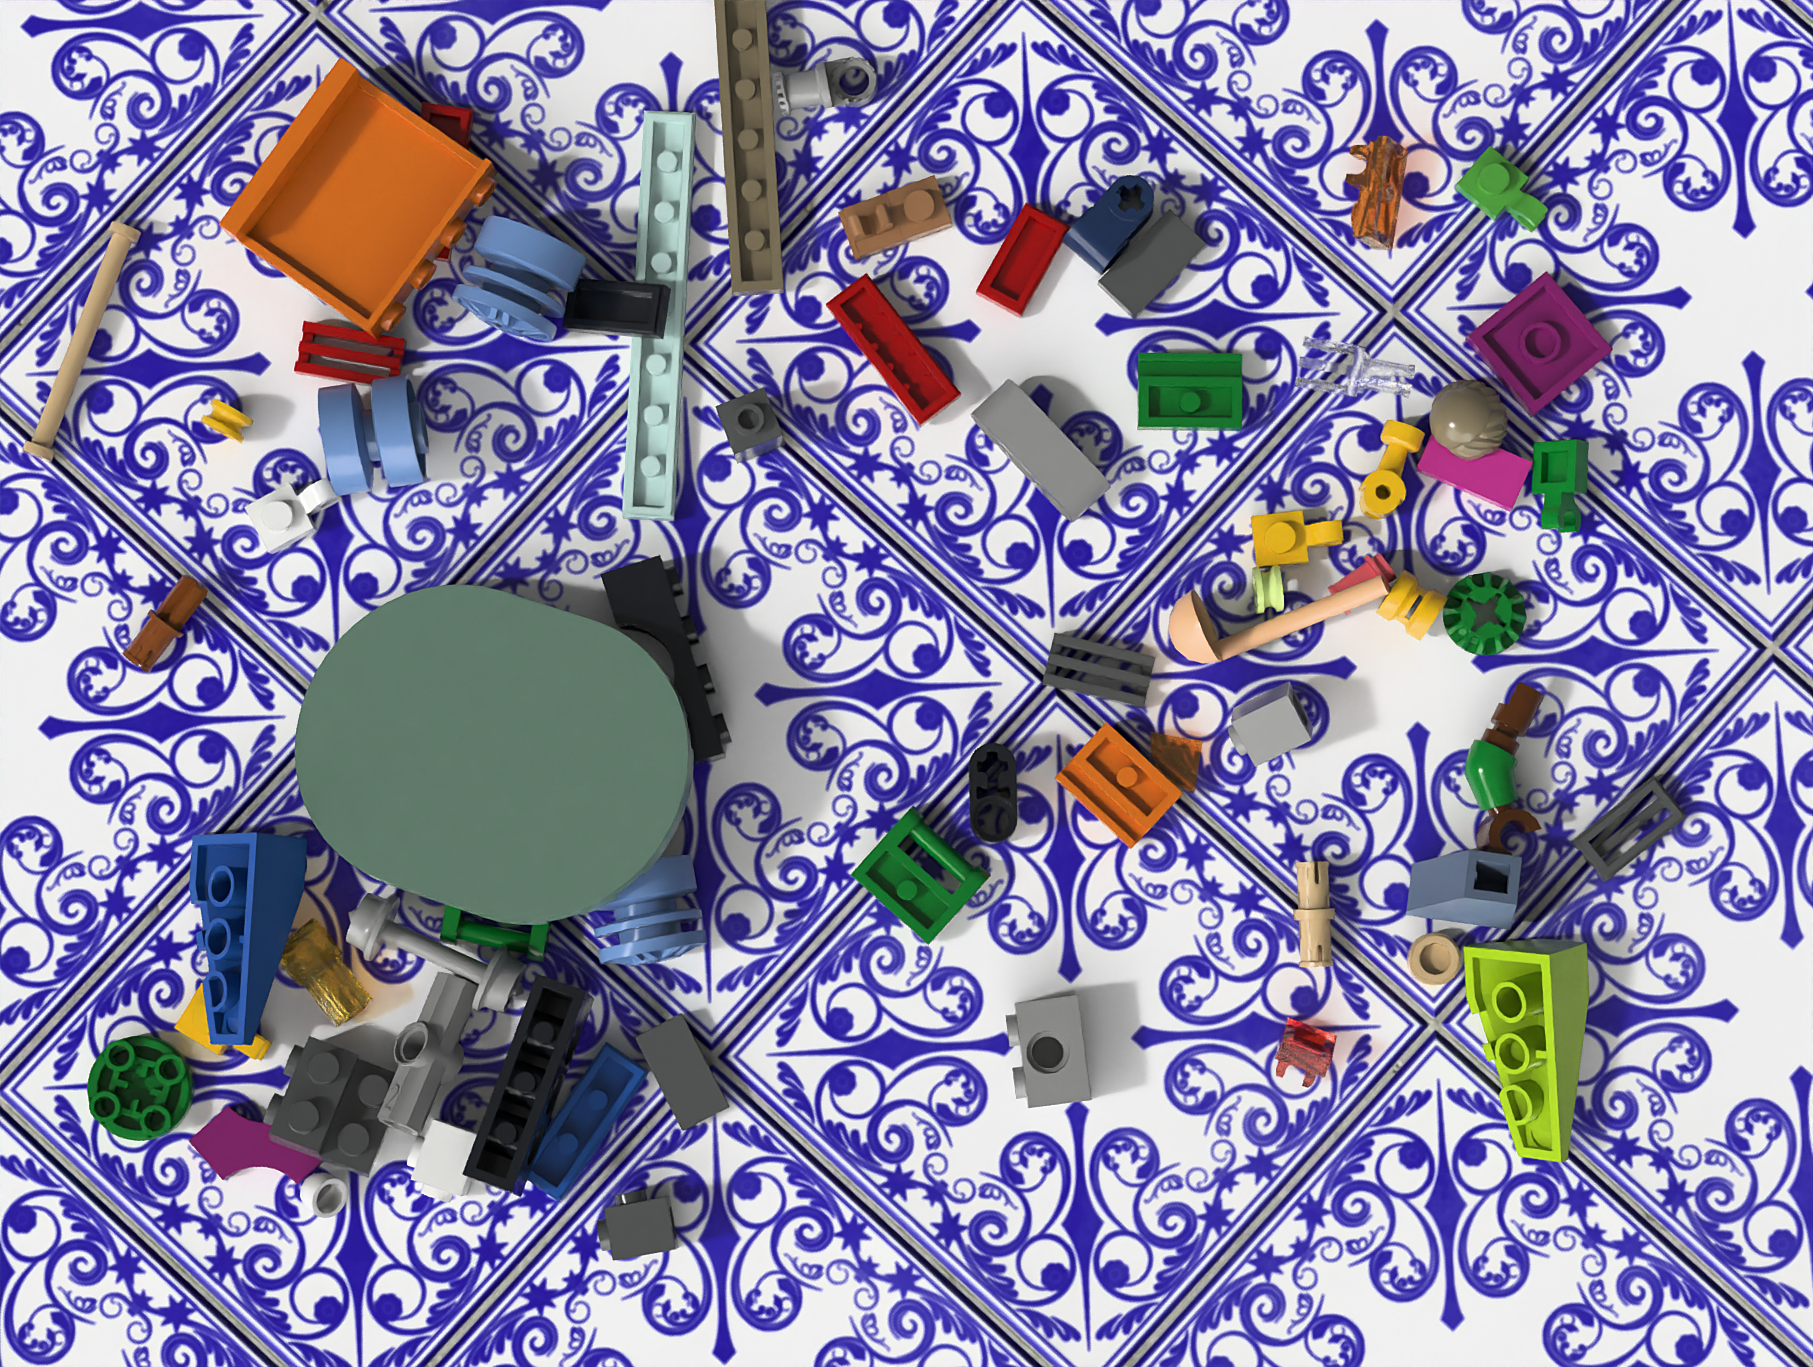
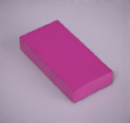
(1491, 478)

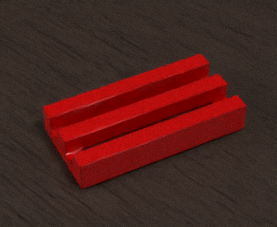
(308, 347)

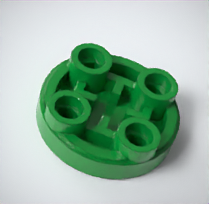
(140, 1088)

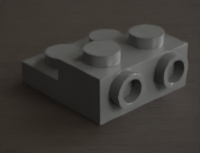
(331, 1106)

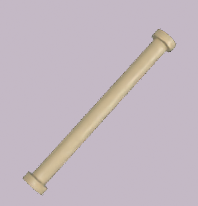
(81, 341)

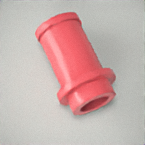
(1371, 568)

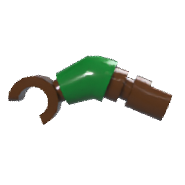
(1492, 766)

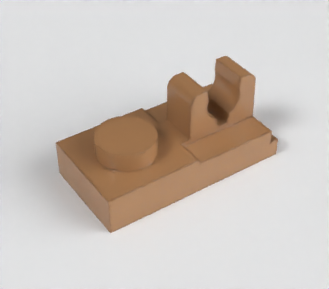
(895, 218)

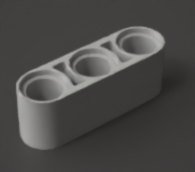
(1040, 450)

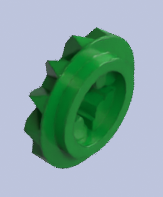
(1460, 617)

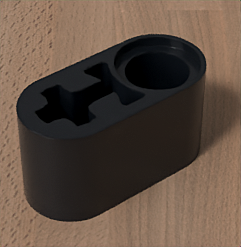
(979, 781)

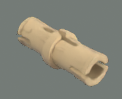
(1314, 914)

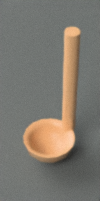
(1197, 639)

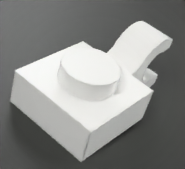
(285, 515)

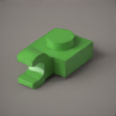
(1496, 186)

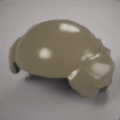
(1468, 419)

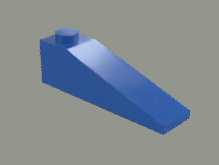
(247, 906)

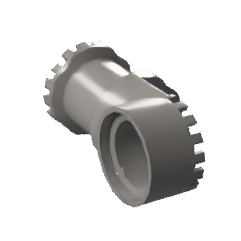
(823, 86)

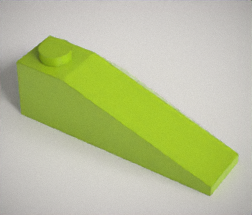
(1534, 1021)

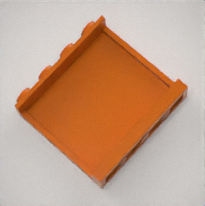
(359, 200)

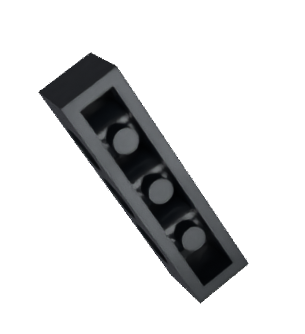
(528, 1085)

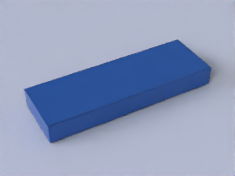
(585, 1120)

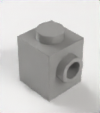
(1270, 725)

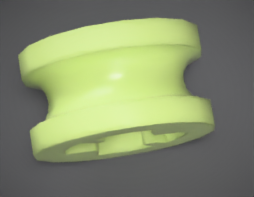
(1267, 589)

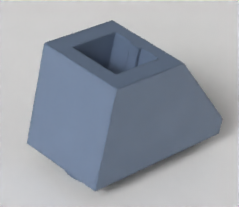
(1466, 888)

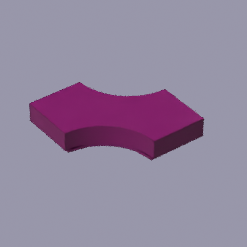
(238, 1143)

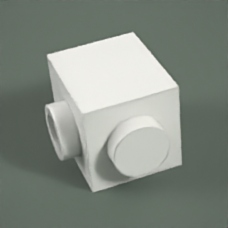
(441, 1160)

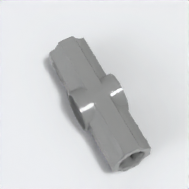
(428, 1054)

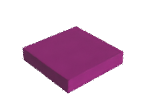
(1538, 344)

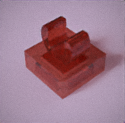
(1306, 1049)

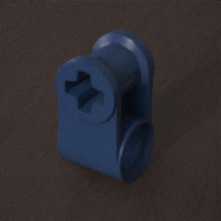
(1105, 229)

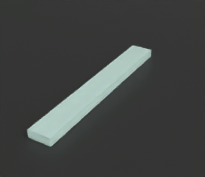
(658, 363)

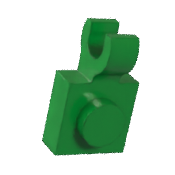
(1558, 475)

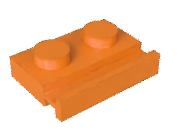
(1118, 785)

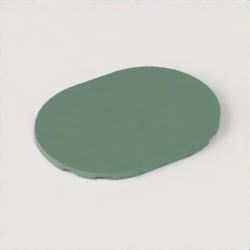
(494, 754)

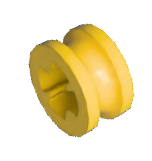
(227, 420)

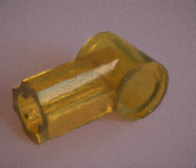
(315, 962)

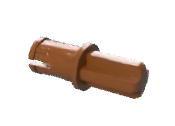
(166, 623)

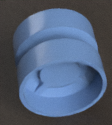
(387, 433)

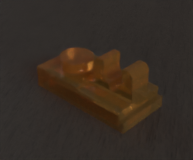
(1380, 191)

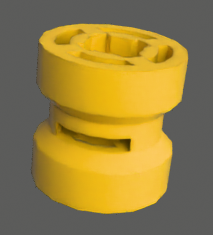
(1402, 597)

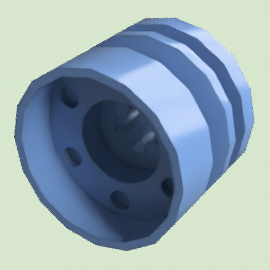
(519, 278)
(649, 916)

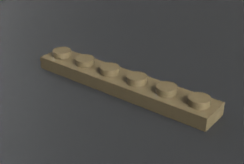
(749, 147)

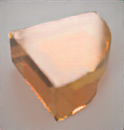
(1177, 759)

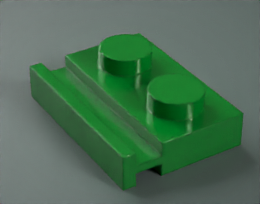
(1189, 391)

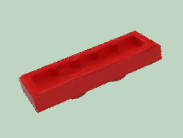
(893, 350)

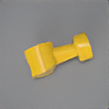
(1384, 487)

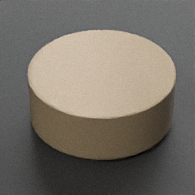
(1434, 959)

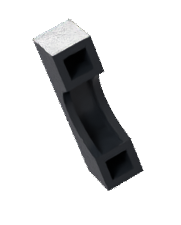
(645, 602)

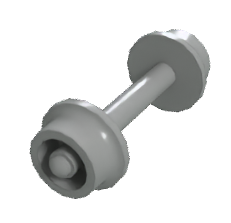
(374, 924)

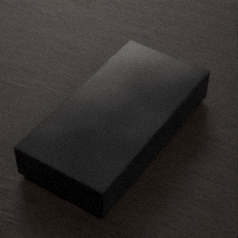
(617, 308)

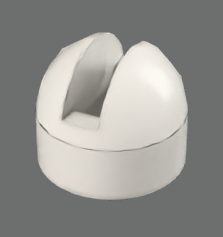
(323, 1194)

